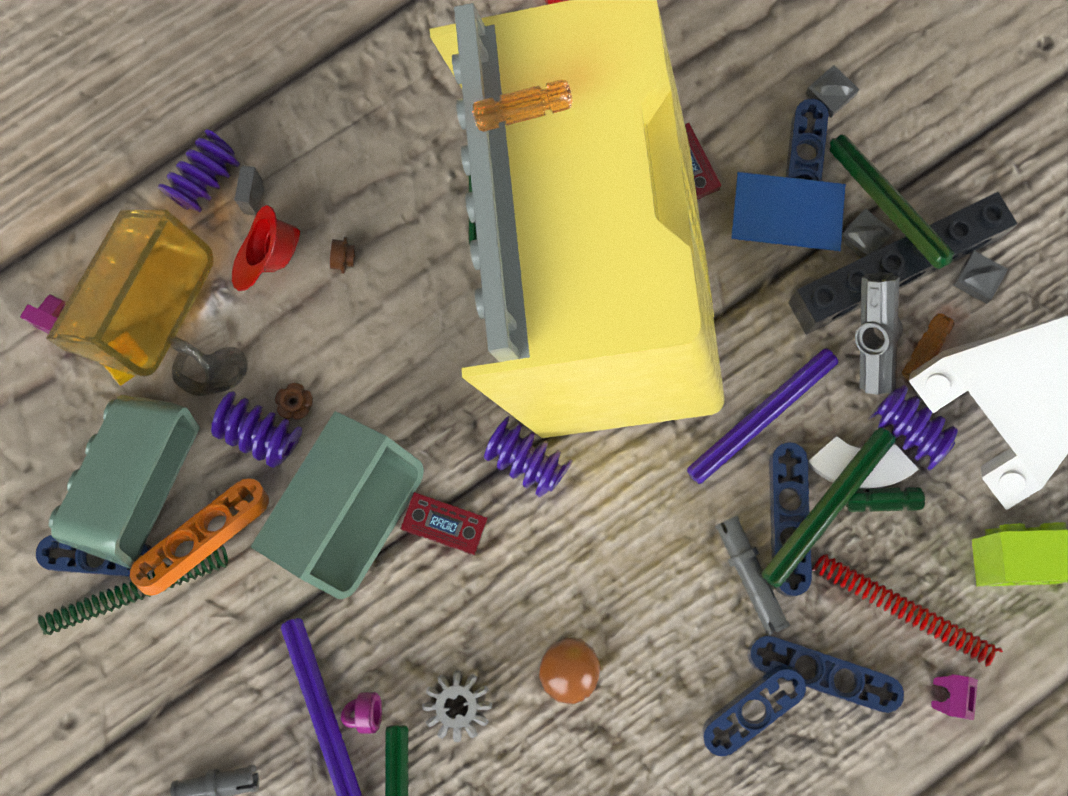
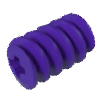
(200, 172)
(916, 426)
(252, 432)
(525, 458)

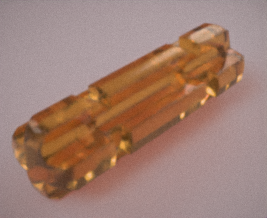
(522, 105)
(930, 343)

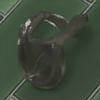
(222, 368)

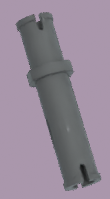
(750, 573)

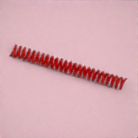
(960, 643)

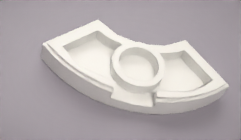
(837, 455)

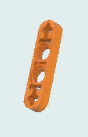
(197, 531)

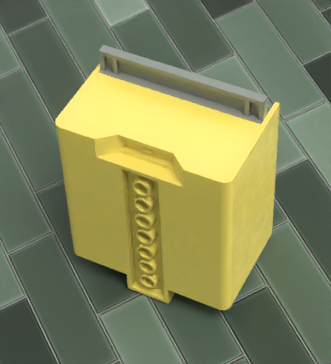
(585, 221)

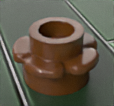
(341, 255)
(296, 411)

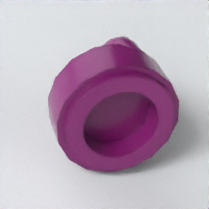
(367, 713)

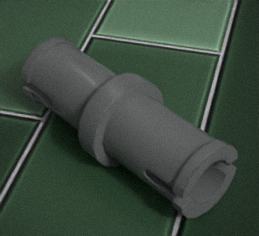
(218, 783)

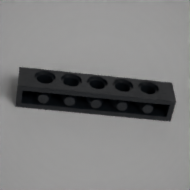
(840, 291)

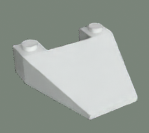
(1021, 389)

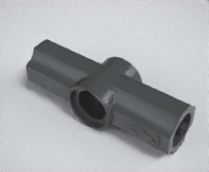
(879, 311)

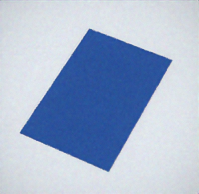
(788, 211)

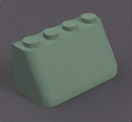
(124, 478)
(340, 506)

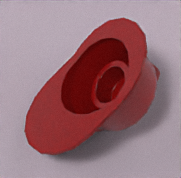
(265, 248)

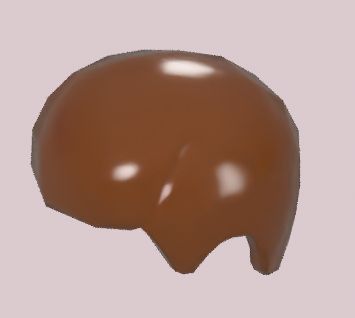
(569, 670)

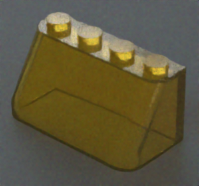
(134, 292)

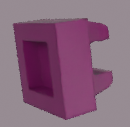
(45, 315)
(962, 696)

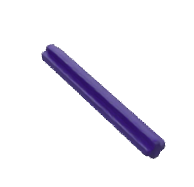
(762, 416)
(320, 708)

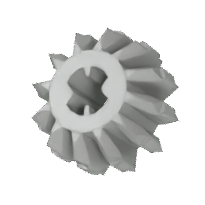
(461, 719)

